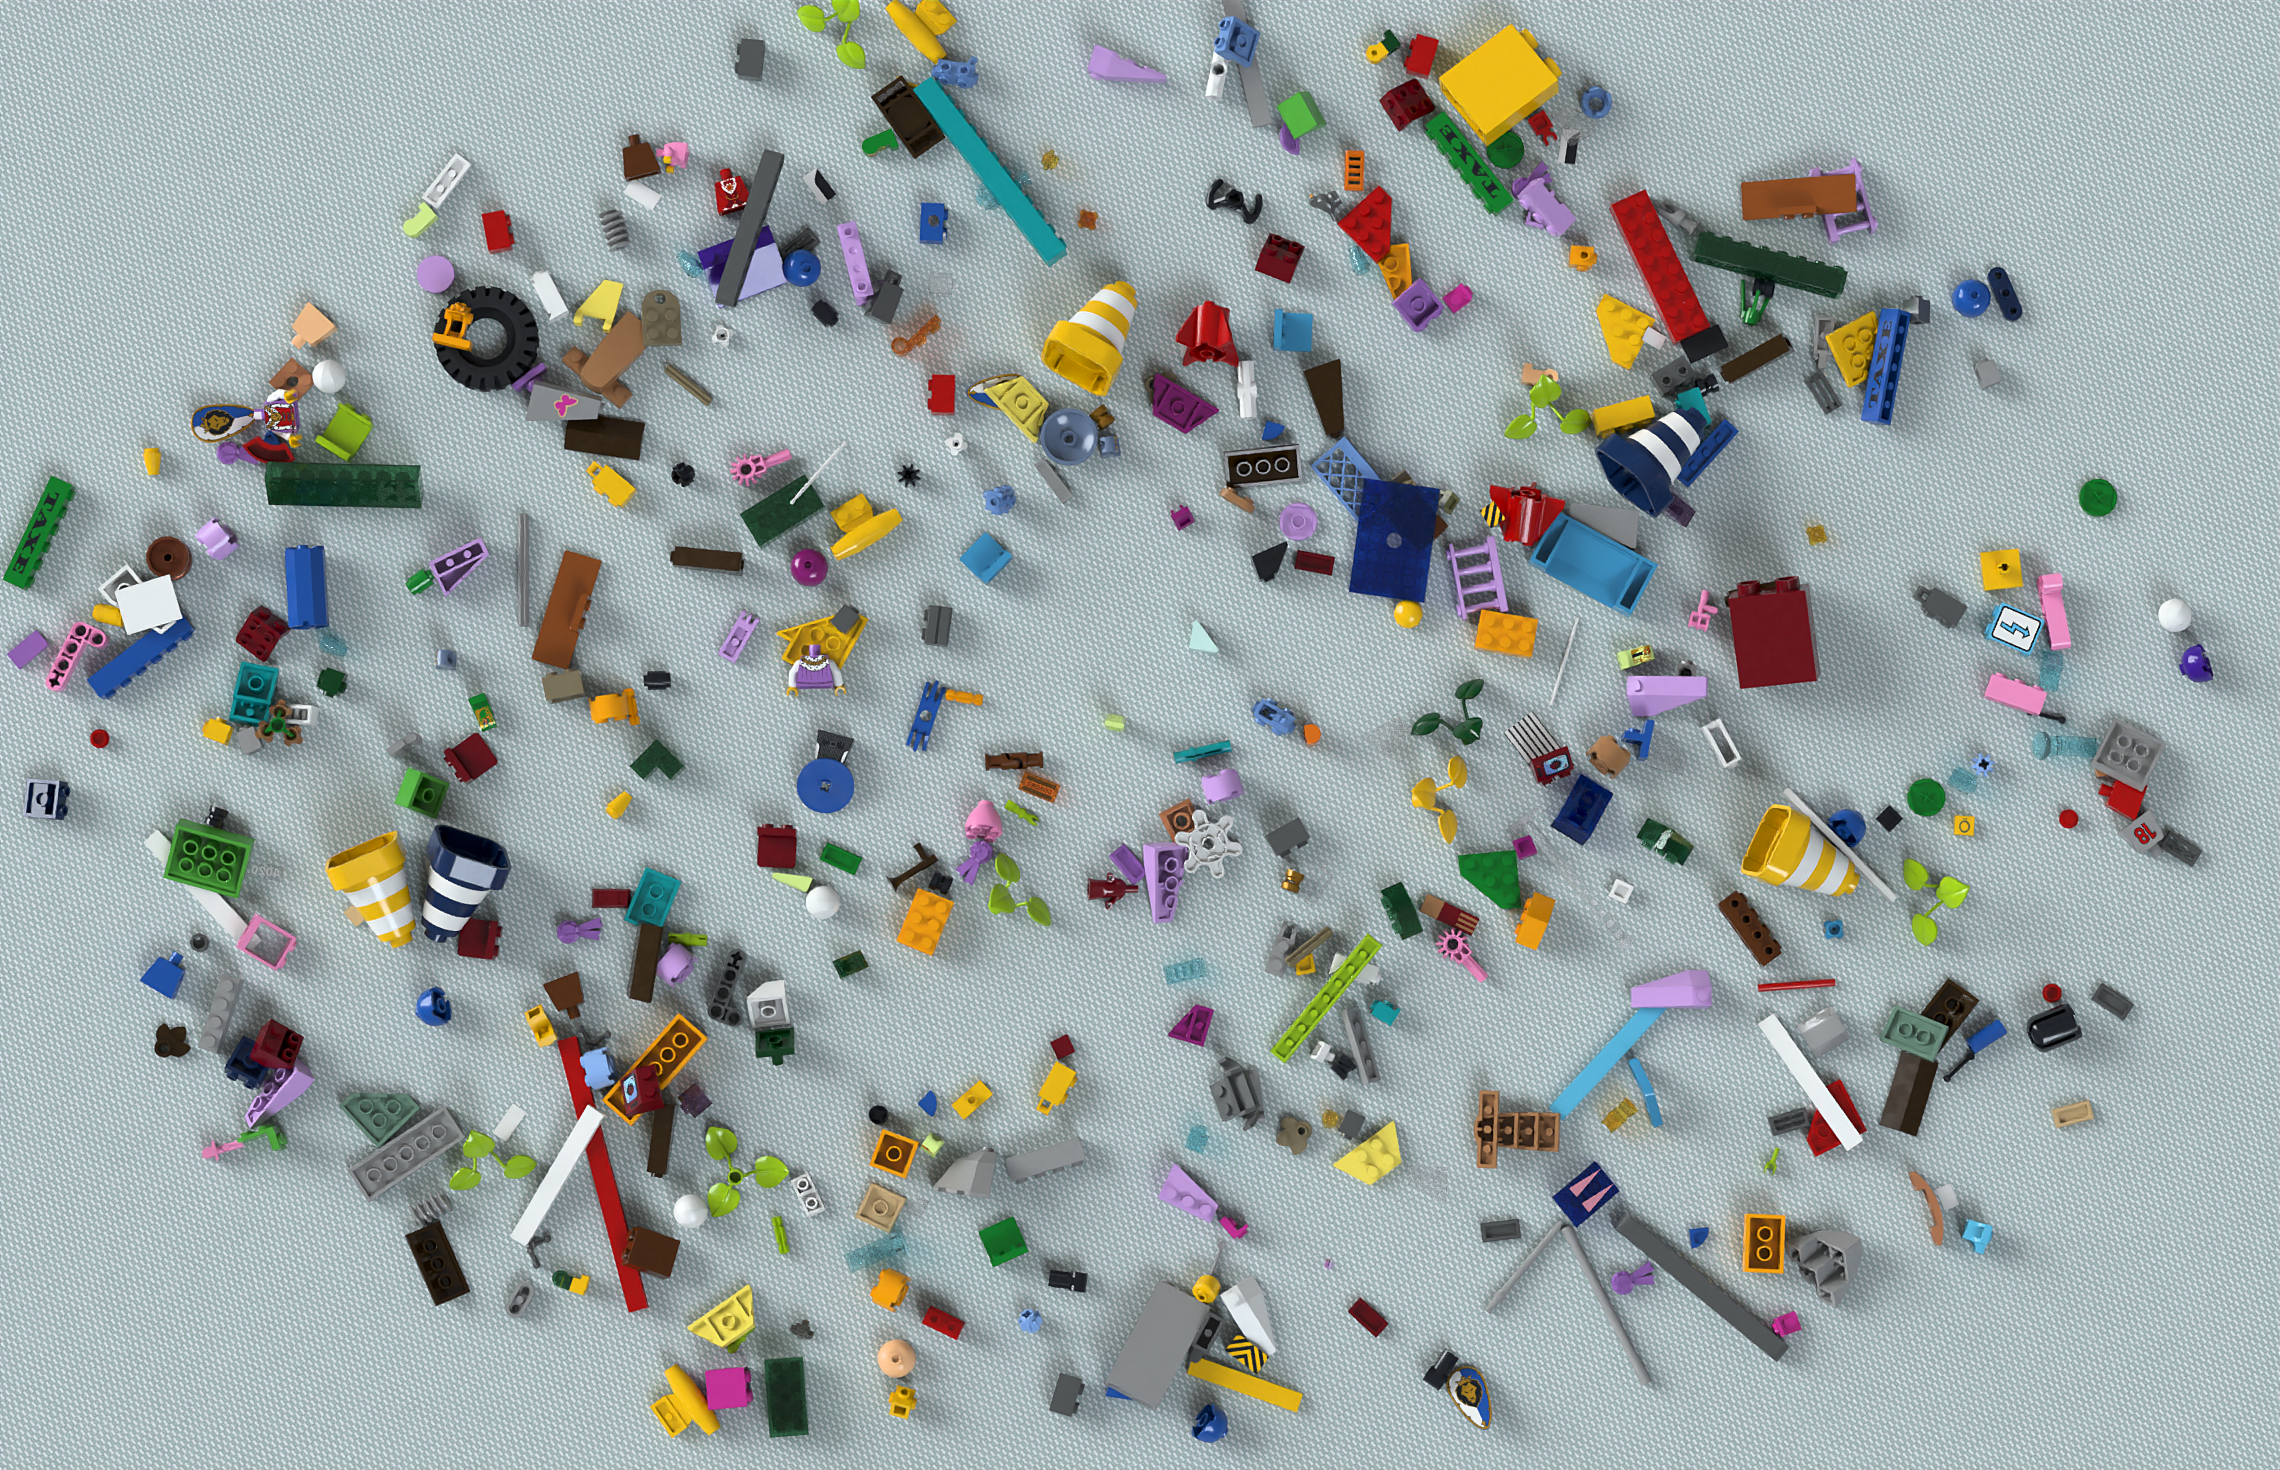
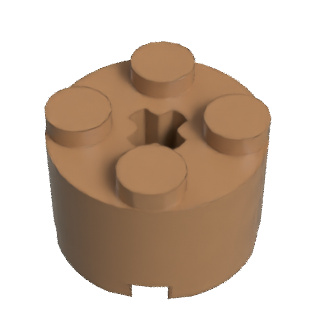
(1608, 756)

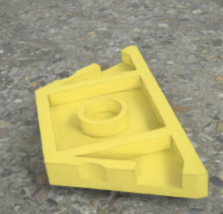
(1021, 404)
(1373, 1157)
(727, 1320)

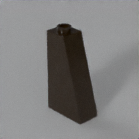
(1757, 358)
(1326, 393)
(708, 560)
(662, 1140)

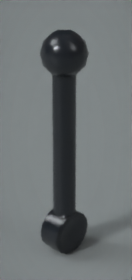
(2062, 720)
(1970, 1056)

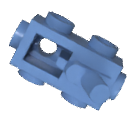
(956, 73)
(1000, 499)
(1280, 720)

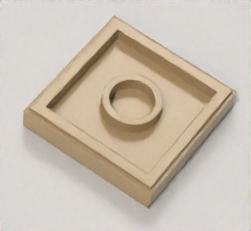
(880, 1207)

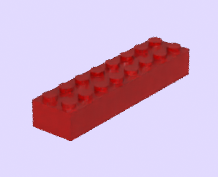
(1659, 266)

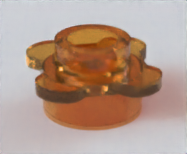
(1087, 215)

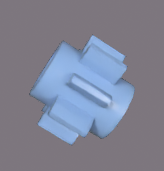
(1980, 769)
(1030, 1320)

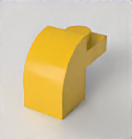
(541, 1026)

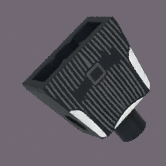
(833, 746)

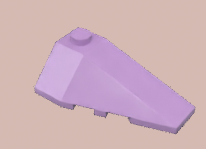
(1658, 694)
(1164, 876)
(1682, 990)

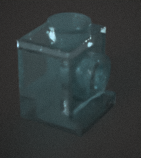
(1959, 773)
(1197, 1138)

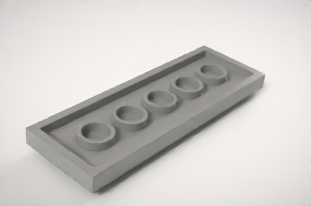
(406, 1154)

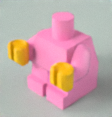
(674, 154)

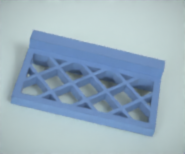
(1356, 459)

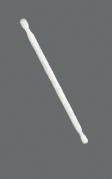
(818, 472)
(1564, 661)

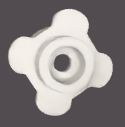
(727, 335)
(956, 439)

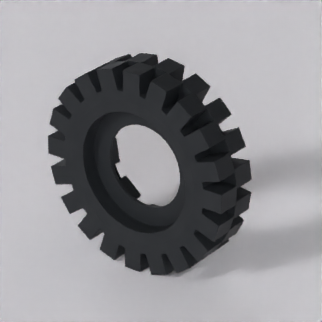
(520, 346)

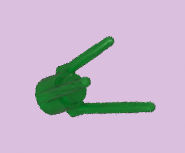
(1751, 316)

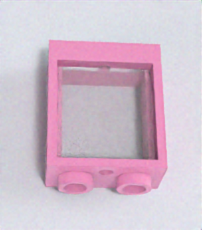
(268, 943)

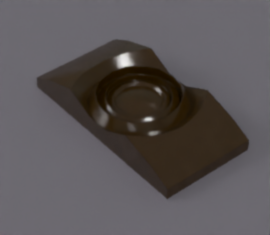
(908, 117)

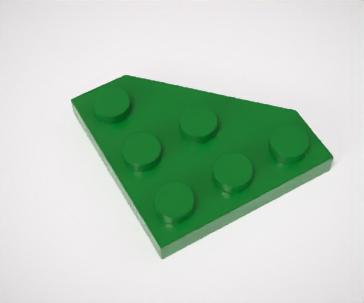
(1494, 876)

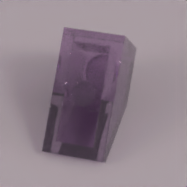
(1679, 511)

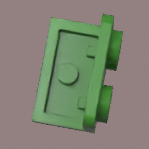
(277, 1139)

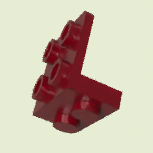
(1406, 104)
(262, 633)
(470, 758)
(777, 846)
(480, 939)

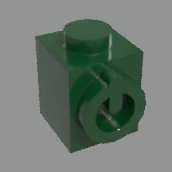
(332, 682)

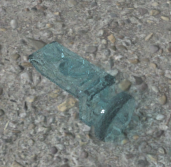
(2046, 746)
(877, 1251)

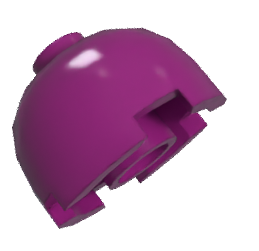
(815, 562)

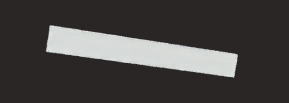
(1831, 837)
(210, 900)
(1810, 1082)
(557, 1175)

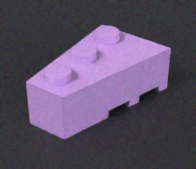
(1546, 207)
(458, 564)
(1187, 1195)

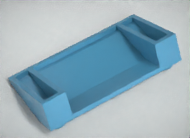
(1593, 564)

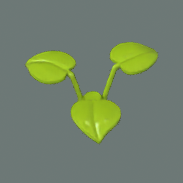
(848, 11)
(1541, 396)
(1949, 891)
(1001, 899)
(479, 1146)
(722, 1198)

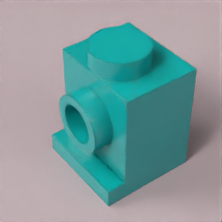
(1384, 1011)

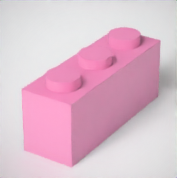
(2015, 694)

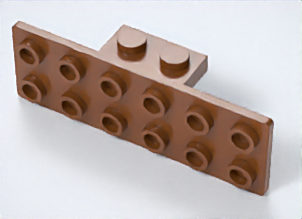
(1799, 197)
(566, 610)

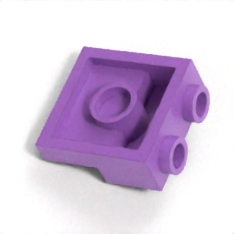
(1418, 306)

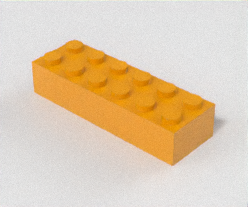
(669, 1053)

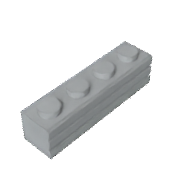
(1055, 483)

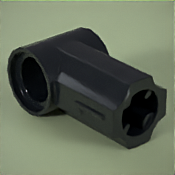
(1072, 1281)
(1438, 1373)

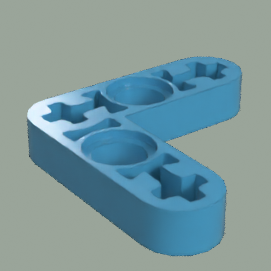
(1647, 1092)

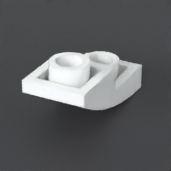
(808, 1195)

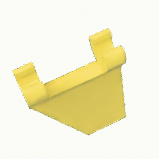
(601, 305)

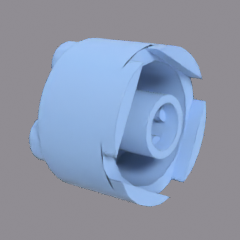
(600, 1068)

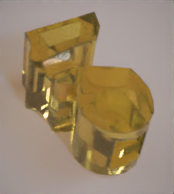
(1619, 1115)

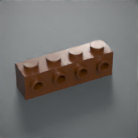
(1749, 929)

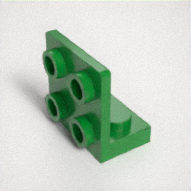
(1003, 1241)

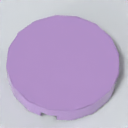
(435, 274)
(1298, 521)

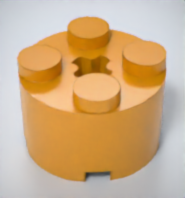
(608, 707)
(890, 1289)

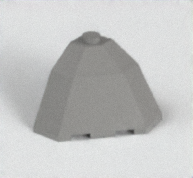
(970, 1175)
(1827, 1261)

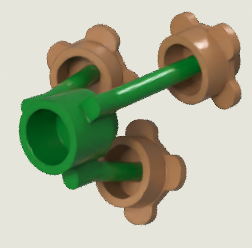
(266, 731)

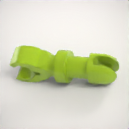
(1014, 808)
(733, 1347)

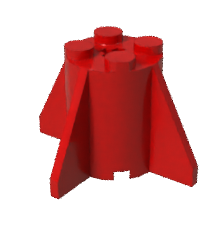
(1208, 335)
(1525, 512)

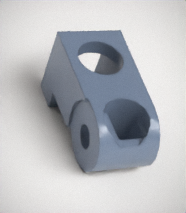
(1110, 446)
(446, 659)

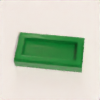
(840, 858)

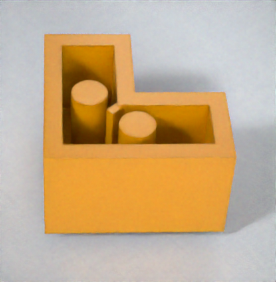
(1534, 920)

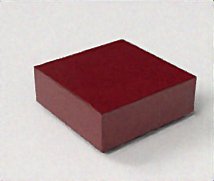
(1062, 1047)

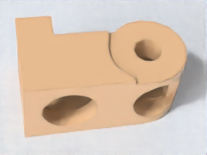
(1532, 376)

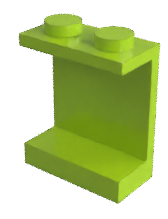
(345, 432)

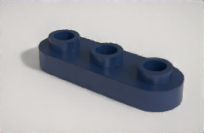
(2004, 303)

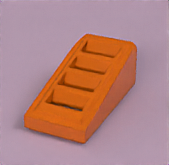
(1354, 187)

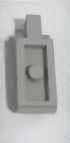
(1821, 349)

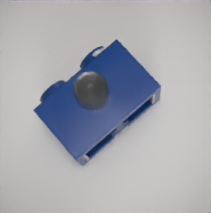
(932, 223)

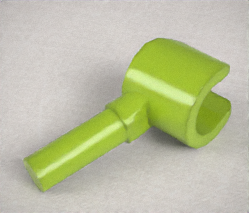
(1772, 1163)

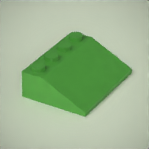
(208, 858)

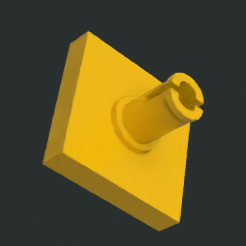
(2001, 569)

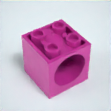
(728, 1388)

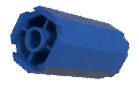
(306, 587)

